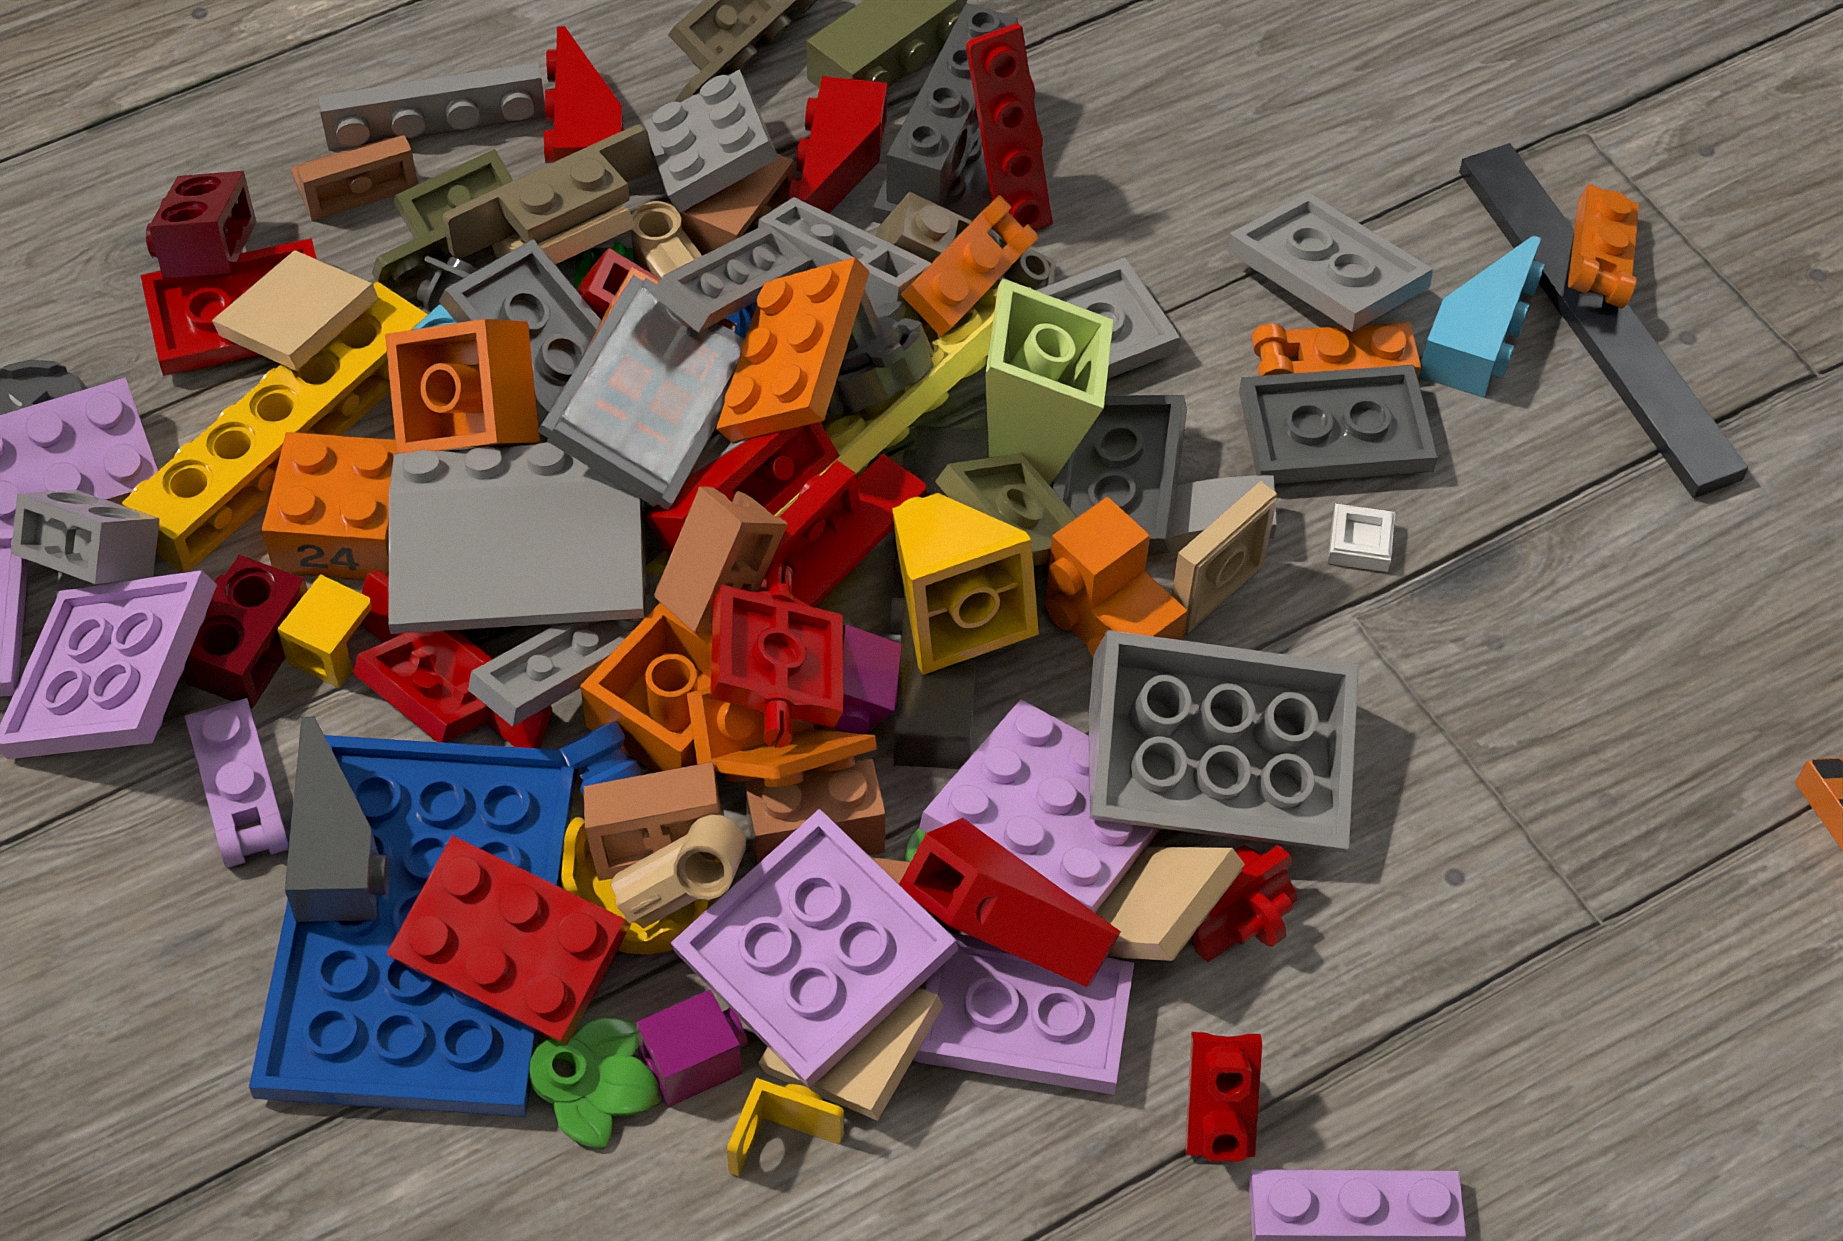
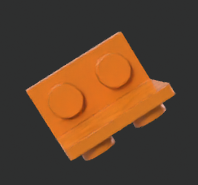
(735, 744)

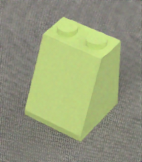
(1044, 376)

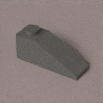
(331, 846)

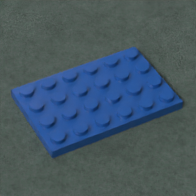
(351, 1019)

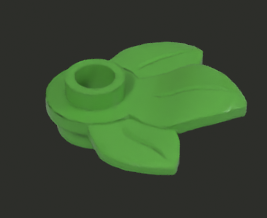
(604, 1081)

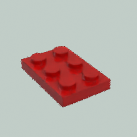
(185, 306)
(509, 940)

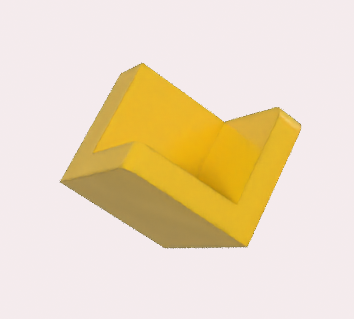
(320, 626)

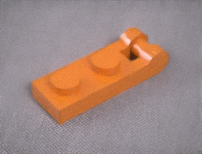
(1604, 245)
(968, 267)
(1334, 348)

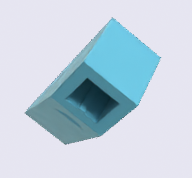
(1476, 319)

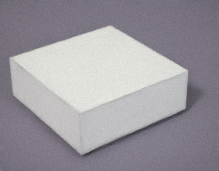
(1361, 537)

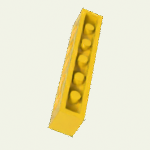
(233, 463)

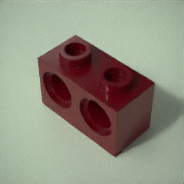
(201, 225)
(243, 630)

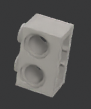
(85, 536)

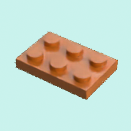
(793, 350)

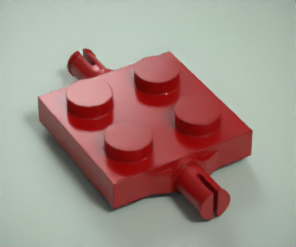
(777, 656)

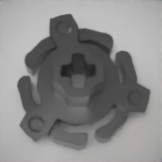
(880, 357)

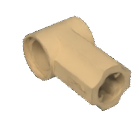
(659, 239)
(679, 873)

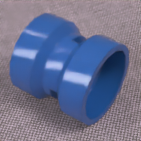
(601, 756)

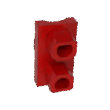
(1250, 904)
(1223, 1096)

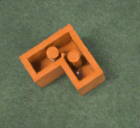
(1102, 582)

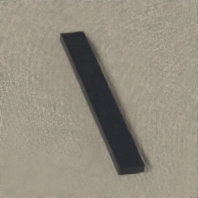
(1611, 335)

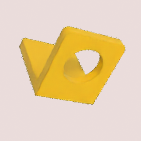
(789, 1106)

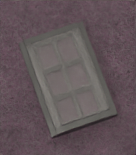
(644, 396)

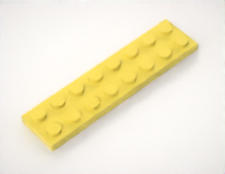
(867, 432)

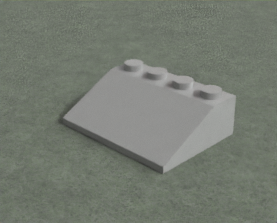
(511, 541)
(1222, 741)

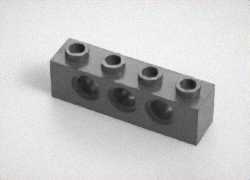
(943, 118)

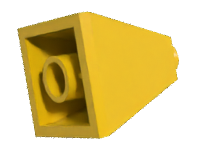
(963, 580)

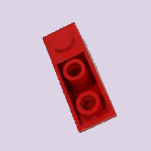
(580, 104)
(843, 142)
(1006, 902)

